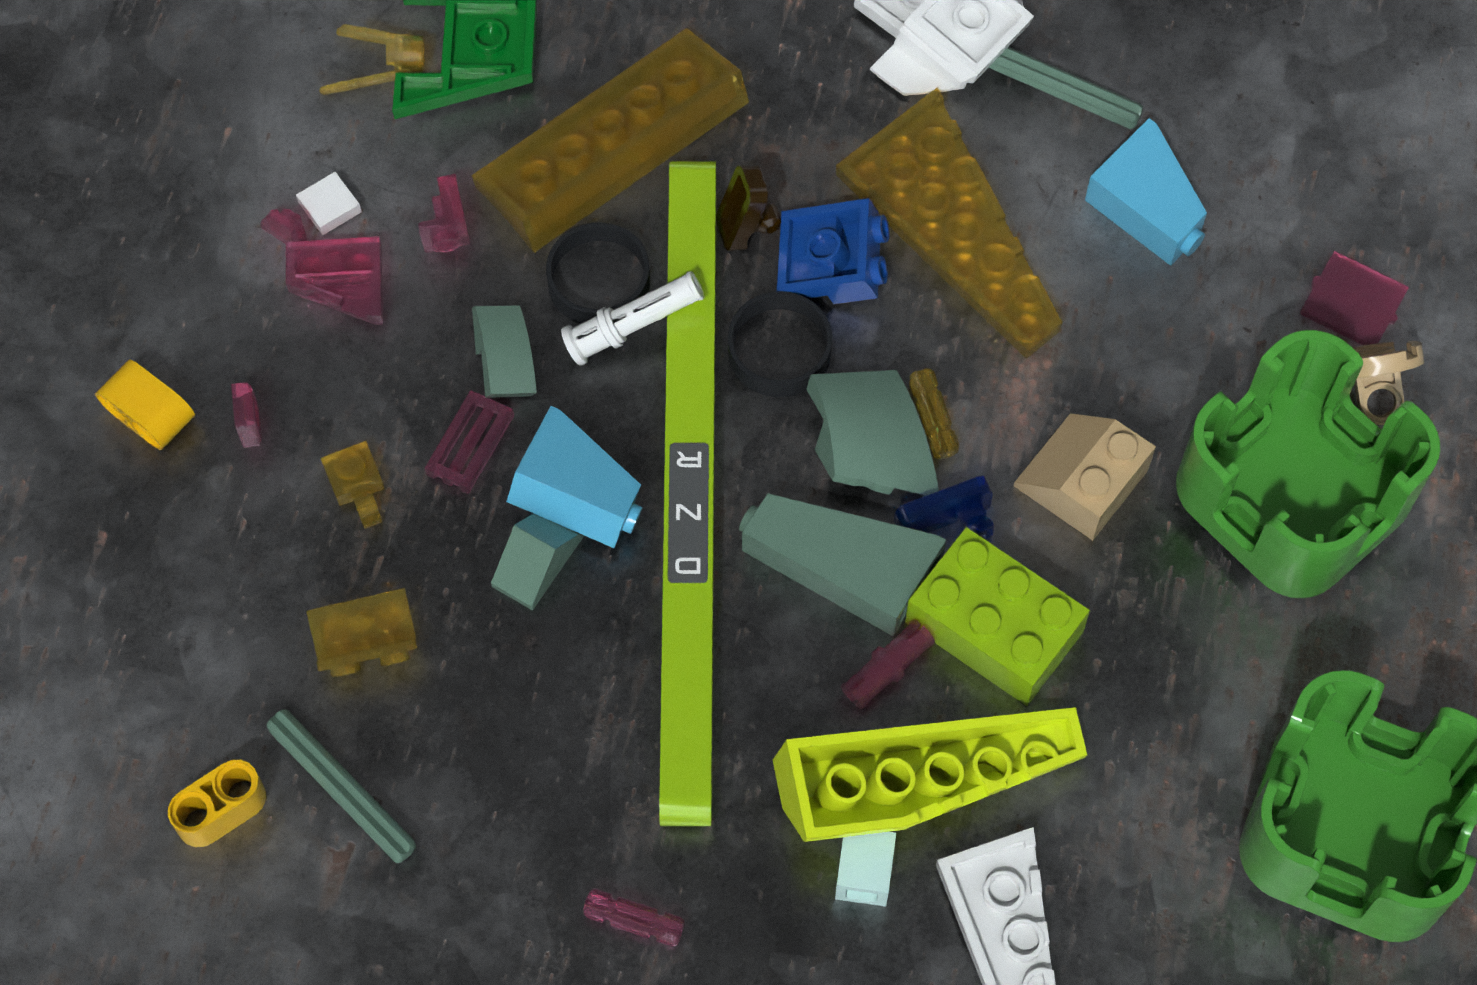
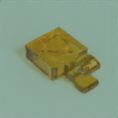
(355, 479)

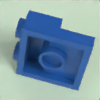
(833, 251)

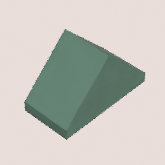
(533, 559)

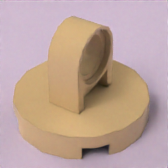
(1382, 371)

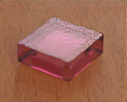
(246, 414)

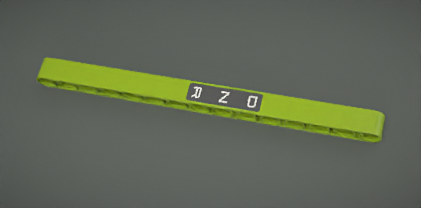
(689, 506)

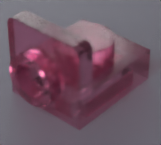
(450, 226)

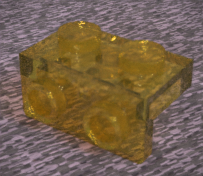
(363, 631)

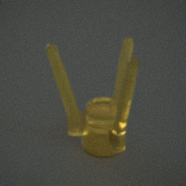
(402, 51)

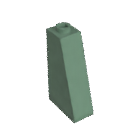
(843, 556)

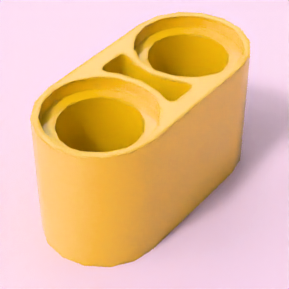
(145, 404)
(222, 810)

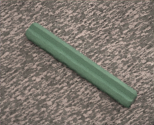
(1068, 87)
(341, 786)

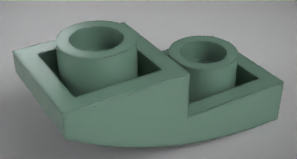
(505, 351)

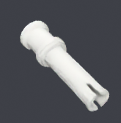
(613, 326)

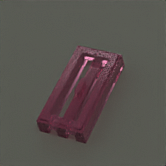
(452, 474)

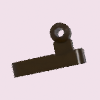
(746, 208)

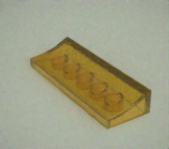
(612, 138)

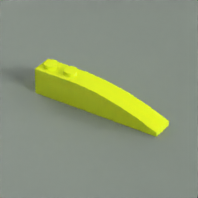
(916, 772)

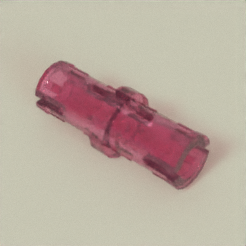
(887, 664)

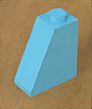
(1149, 195)
(575, 482)

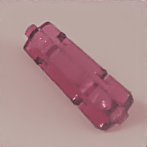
(633, 917)

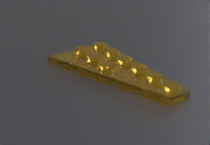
(951, 218)

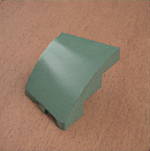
(872, 432)

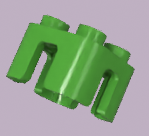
(1298, 472)
(1364, 812)

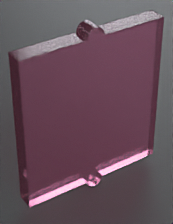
(1354, 300)

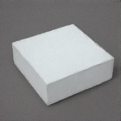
(328, 203)

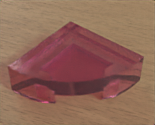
(284, 225)

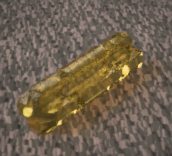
(934, 413)

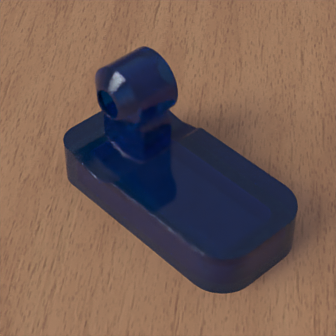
(959, 502)

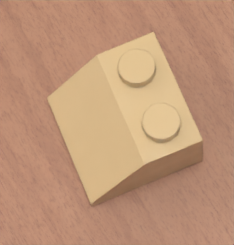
(1087, 471)

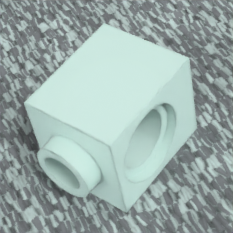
(866, 868)

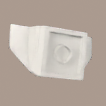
(950, 44)

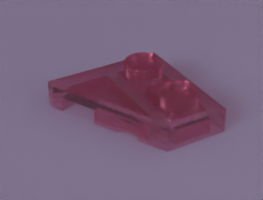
(338, 275)

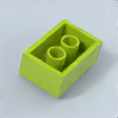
(997, 616)

